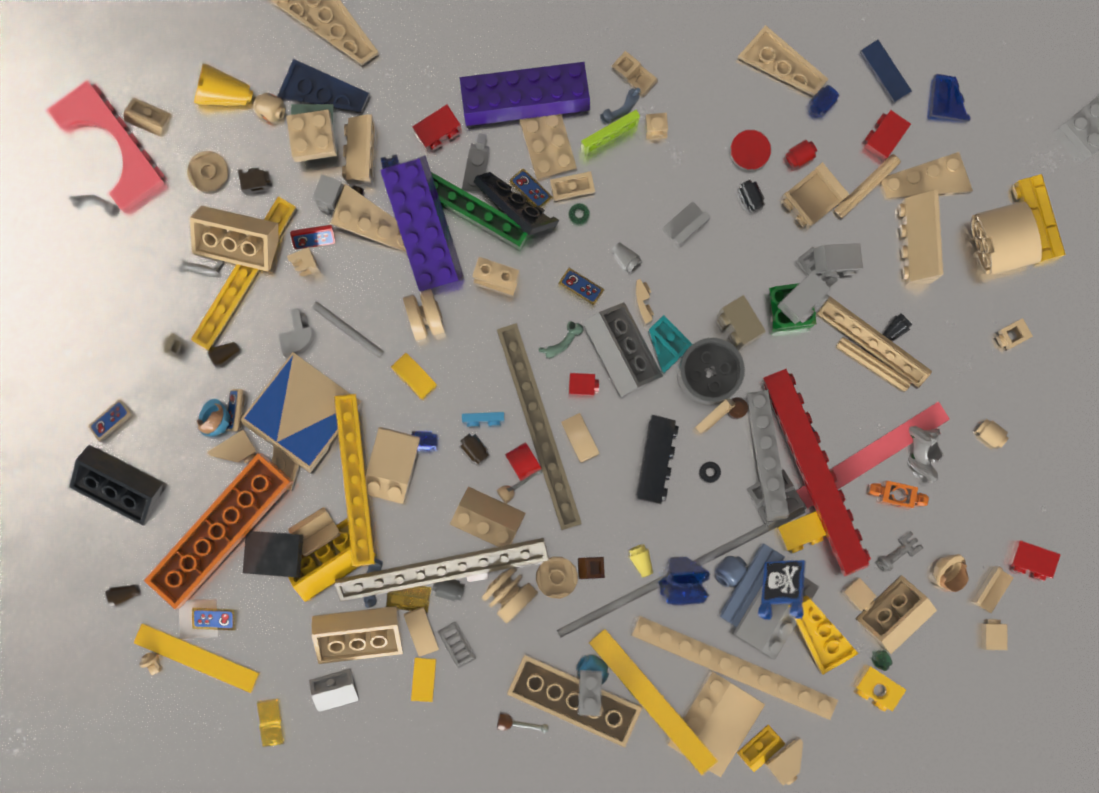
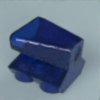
(684, 582)

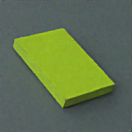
(610, 132)

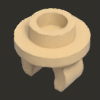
(150, 661)

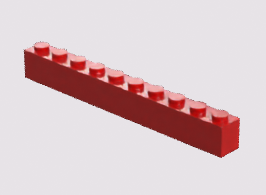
(816, 473)

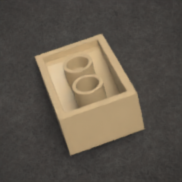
(391, 465)

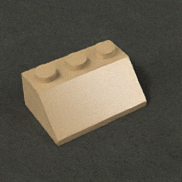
(359, 150)
(487, 518)
(896, 614)

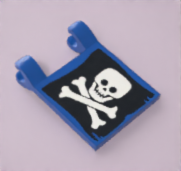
(782, 585)

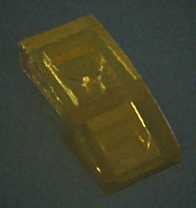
(270, 722)

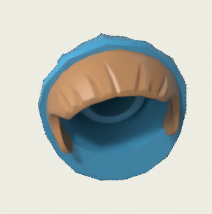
(213, 418)

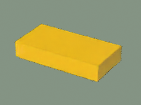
(423, 679)

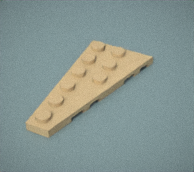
(332, 23)

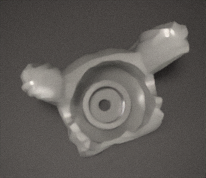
(925, 450)

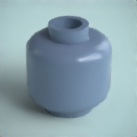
(731, 571)

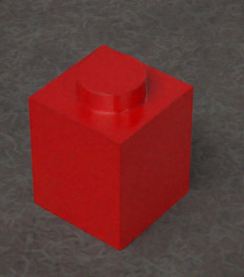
(583, 384)

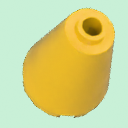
(221, 88)

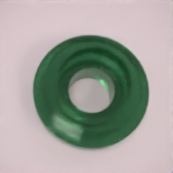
(579, 207)
(882, 660)

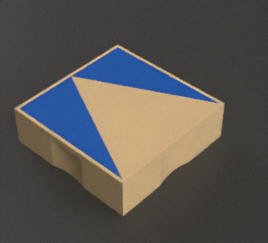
(297, 412)

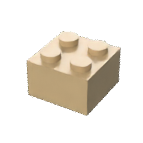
(311, 135)

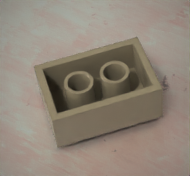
(740, 323)

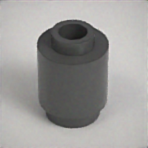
(449, 589)

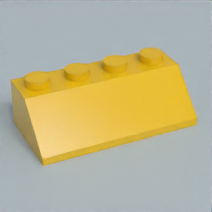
(325, 565)

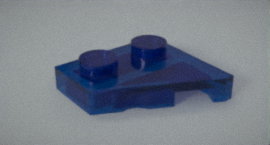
(947, 99)

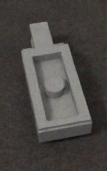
(476, 163)

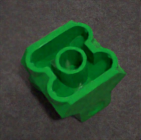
(780, 320)

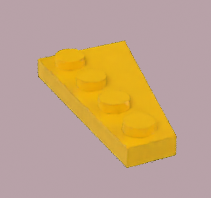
(823, 639)

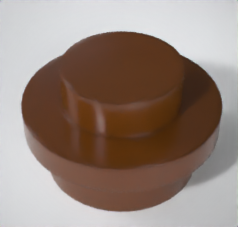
(740, 408)

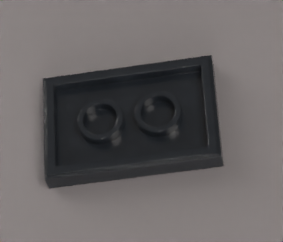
(273, 554)

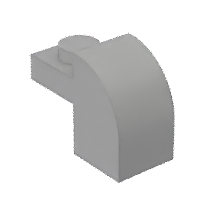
(300, 338)

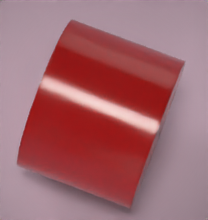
(523, 461)

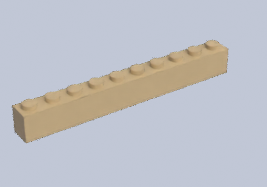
(734, 667)

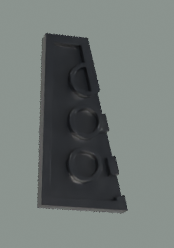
(515, 205)

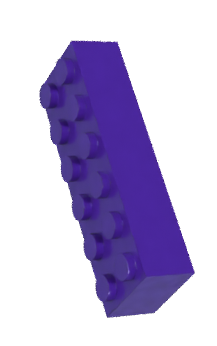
(525, 93)
(422, 223)

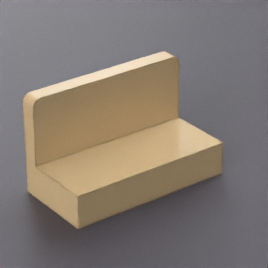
(316, 531)
(992, 589)

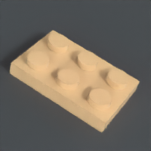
(548, 146)

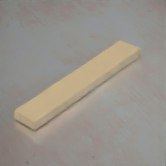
(874, 342)

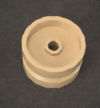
(423, 315)

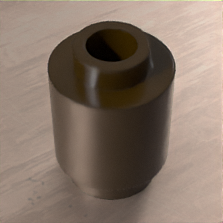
(474, 448)

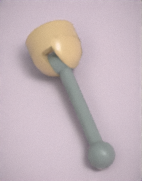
(507, 492)

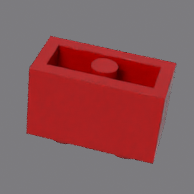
(437, 128)
(887, 135)
(1034, 560)

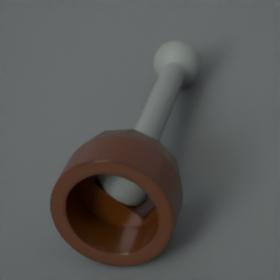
(505, 723)

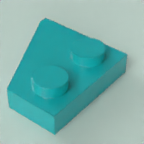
(668, 343)

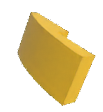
(413, 375)

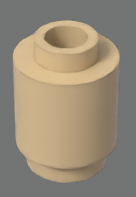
(992, 433)

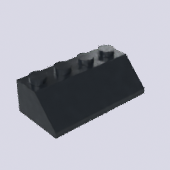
(655, 460)
(115, 484)

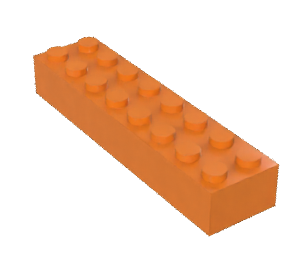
(218, 531)

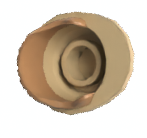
(951, 573)

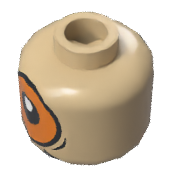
(269, 107)

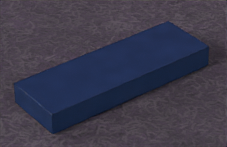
(886, 71)

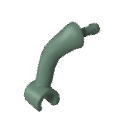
(574, 329)

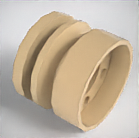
(509, 594)

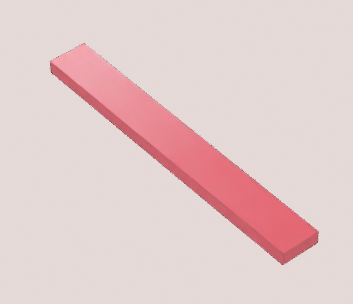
(881, 449)

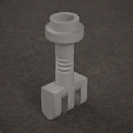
(885, 563)

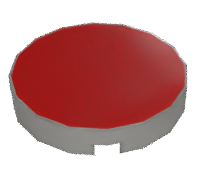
(750, 150)

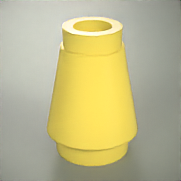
(641, 559)

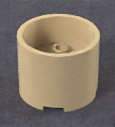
(1006, 238)

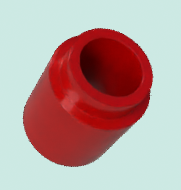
(801, 153)

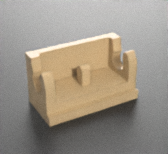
(304, 260)

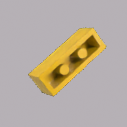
(801, 531)

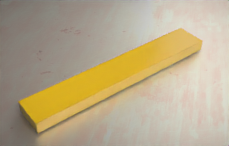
(196, 658)

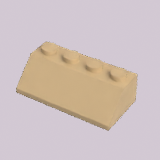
(233, 237)
(356, 635)

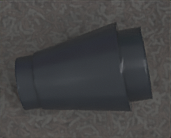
(897, 327)

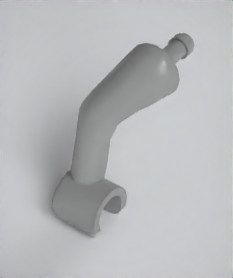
(82, 200)
(199, 268)

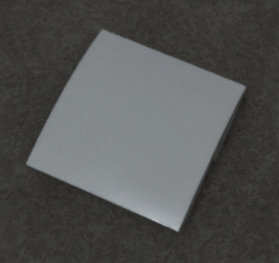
(794, 502)

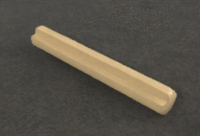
(867, 186)
(874, 364)

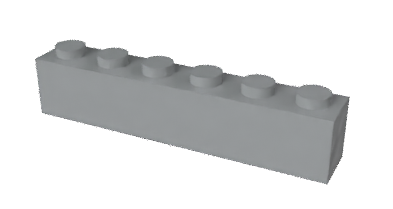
(767, 455)

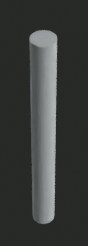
(347, 329)

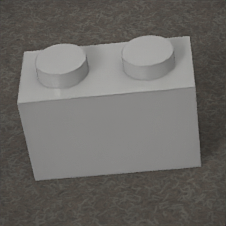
(327, 193)
(838, 258)
(590, 692)

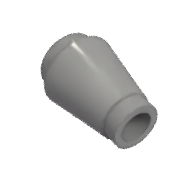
(628, 259)

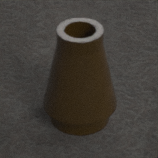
(221, 354)
(120, 594)

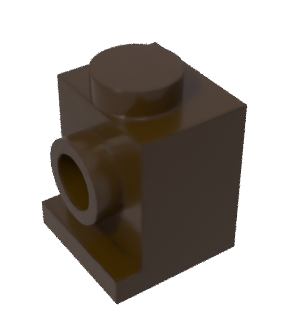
(254, 180)

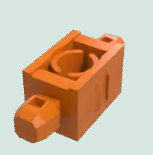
(920, 499)

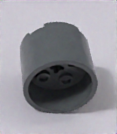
(726, 366)

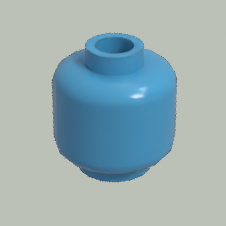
(593, 663)

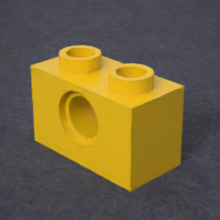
(892, 691)

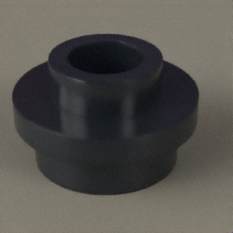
(717, 472)

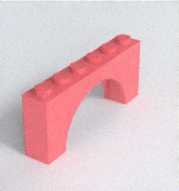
(138, 175)

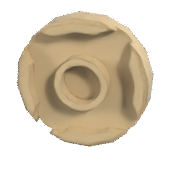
(208, 171)
(556, 577)

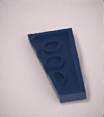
(316, 87)

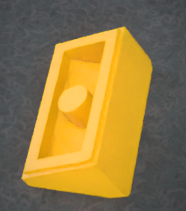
(761, 748)

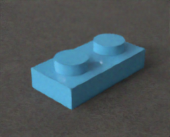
(492, 418)

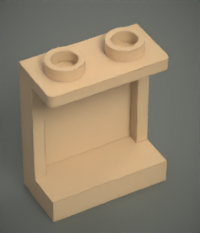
(814, 196)
(496, 276)

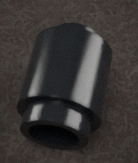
(751, 195)

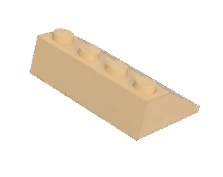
(921, 238)
(721, 718)

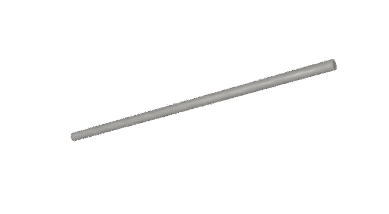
(654, 584)

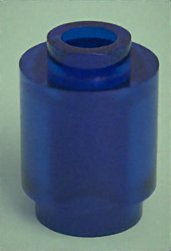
(823, 100)
(427, 442)

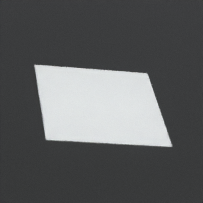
(185, 619)

